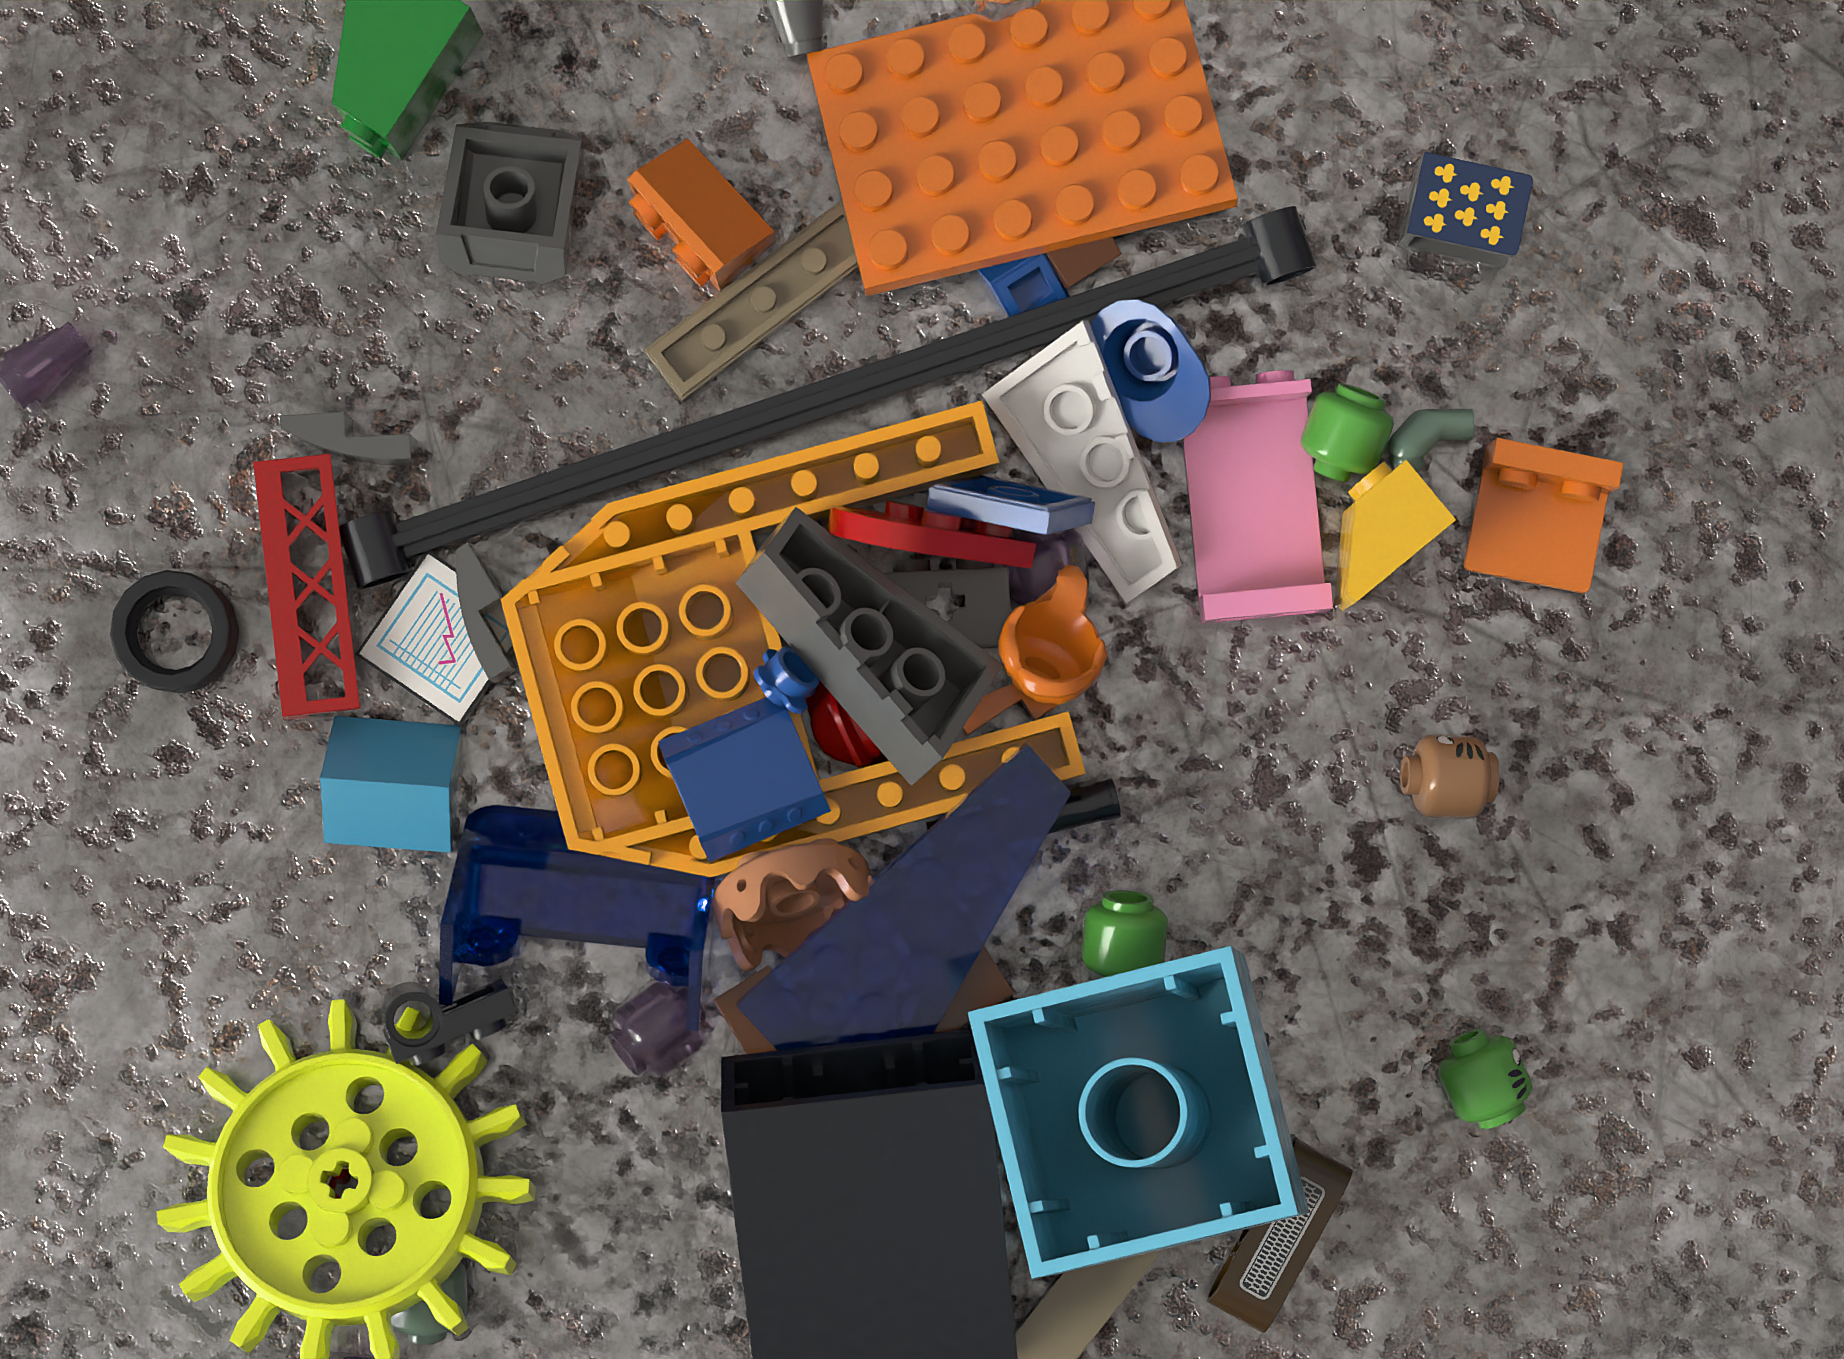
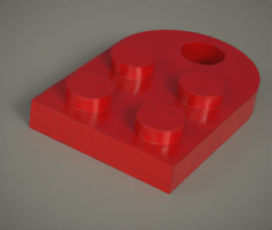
(932, 533)

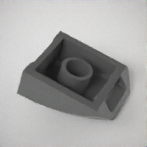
(509, 201)

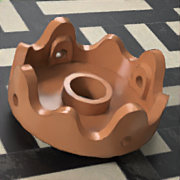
(785, 896)

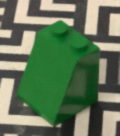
(398, 66)

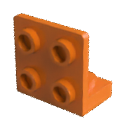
(1539, 514)

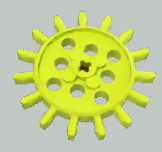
(270, 1126)

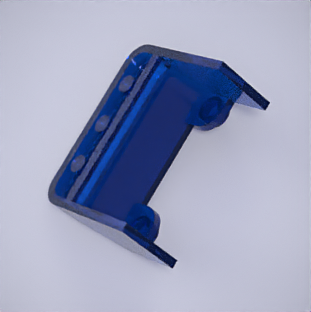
(524, 881)

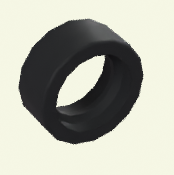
(125, 627)

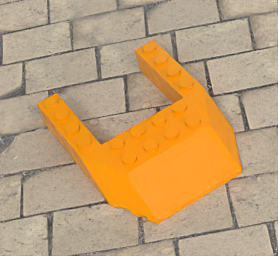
(650, 635)

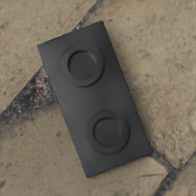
(476, 1013)

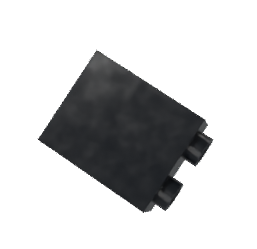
(868, 1201)

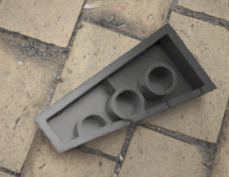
(869, 643)

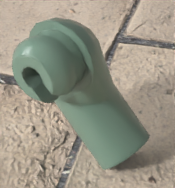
(1424, 430)

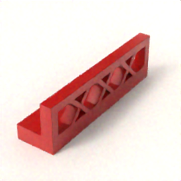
(281, 587)

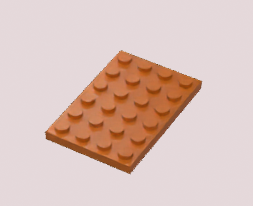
(1018, 135)

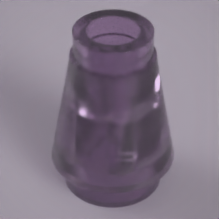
(41, 364)

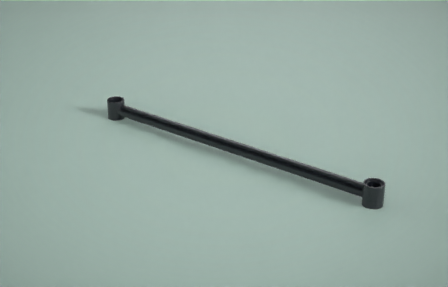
(381, 548)

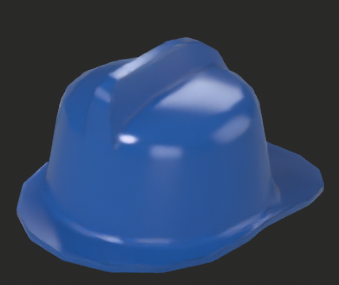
(1153, 369)

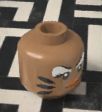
(1450, 776)

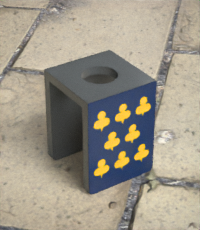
(1465, 210)

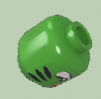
(1485, 1079)

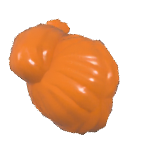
(1052, 644)

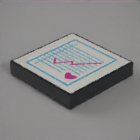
(426, 643)

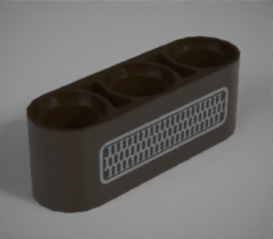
(1273, 1255)

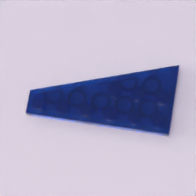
(906, 947)

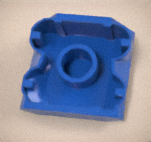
(743, 777)

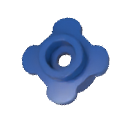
(786, 679)

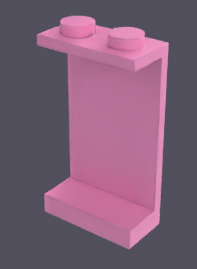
(1255, 503)

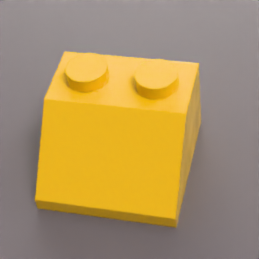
(1384, 528)

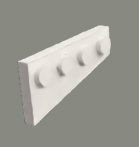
(1080, 444)

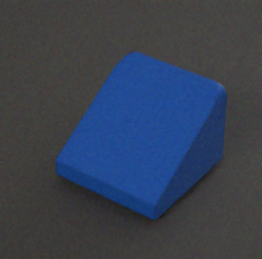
(1024, 284)

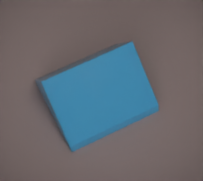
(391, 784)

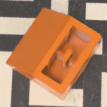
(702, 214)

